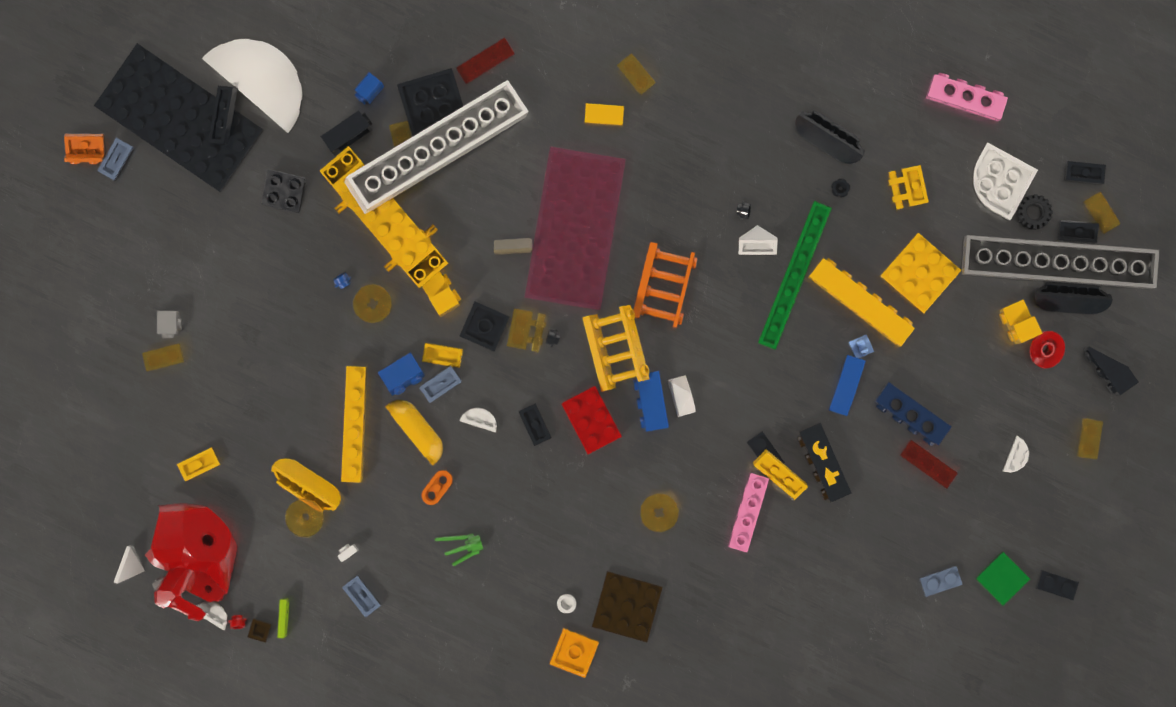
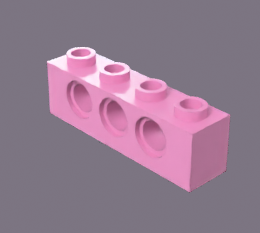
(956, 100)
(748, 512)

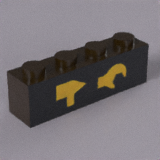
(824, 462)

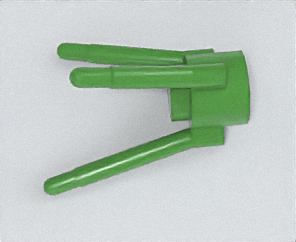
(472, 544)

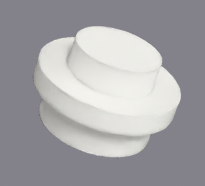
(566, 603)

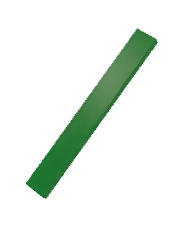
(794, 275)

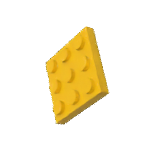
(920, 273)

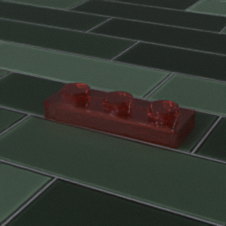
(485, 61)
(928, 464)

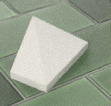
(757, 242)
(681, 396)
(129, 566)

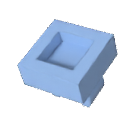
(861, 346)

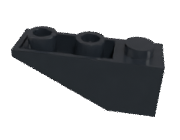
(1115, 373)

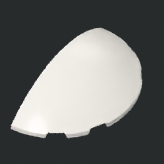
(262, 76)

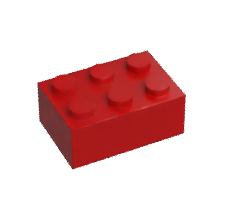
(591, 420)

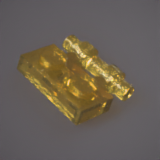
(520, 330)

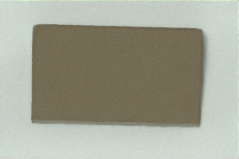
(513, 246)

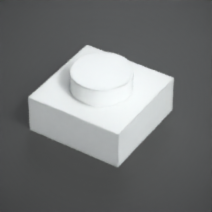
(347, 551)

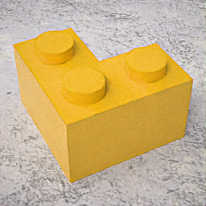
(441, 295)
(1019, 322)

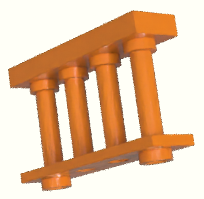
(650, 272)

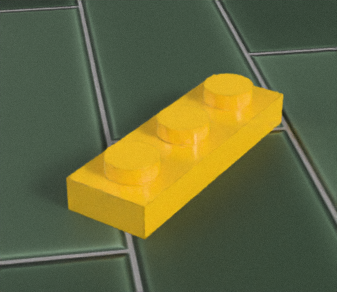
(780, 474)

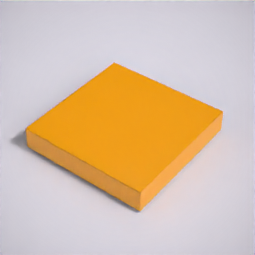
(574, 652)

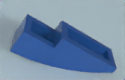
(847, 385)

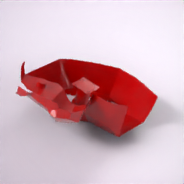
(195, 552)

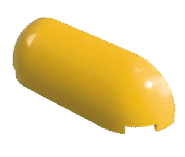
(417, 429)
(306, 484)

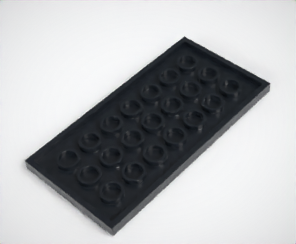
(175, 117)

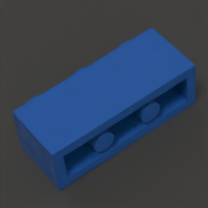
(651, 402)

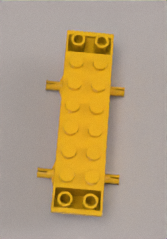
(389, 223)

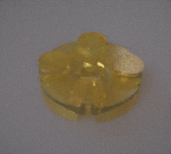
(363, 297)
(661, 523)

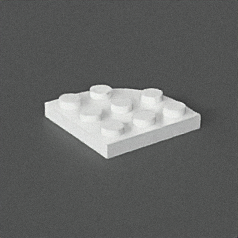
(1001, 180)

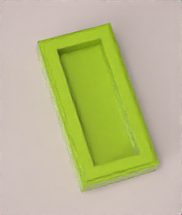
(283, 618)

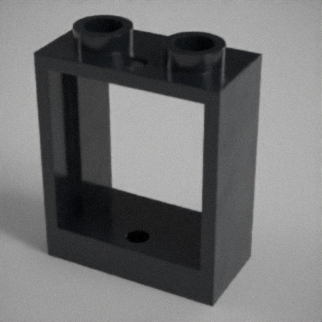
(347, 132)

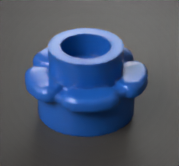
(342, 280)

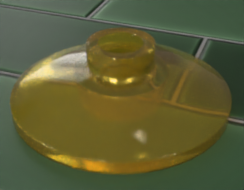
(298, 524)

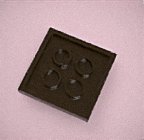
(627, 606)

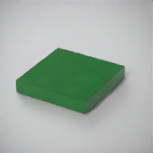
(1002, 578)

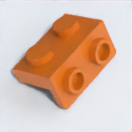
(84, 148)

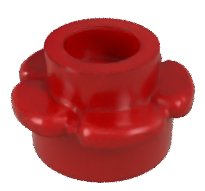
(237, 622)

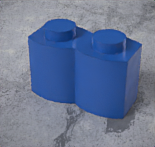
(368, 88)

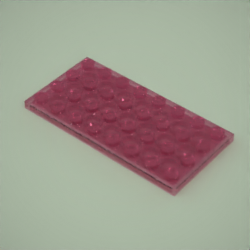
(575, 228)

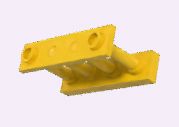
(599, 353)

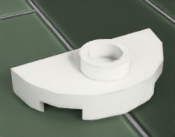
(480, 418)
(1017, 456)
(214, 613)

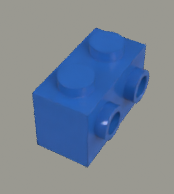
(401, 374)

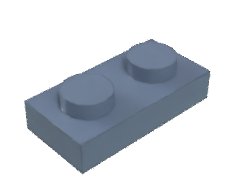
(115, 159)
(440, 384)
(940, 581)
(361, 596)

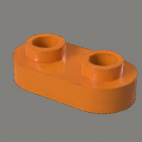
(437, 487)

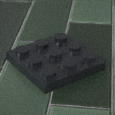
(429, 99)

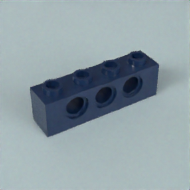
(939, 427)

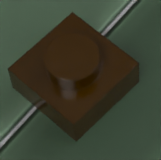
(259, 630)

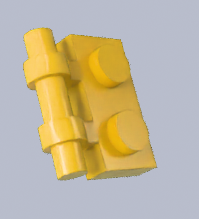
(914, 187)

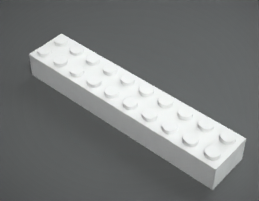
(436, 147)

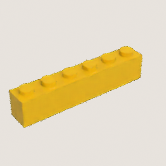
(861, 302)
(354, 424)

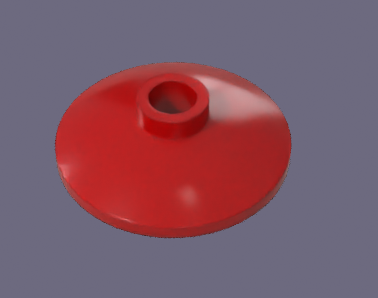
(1052, 354)

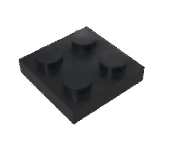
(484, 326)

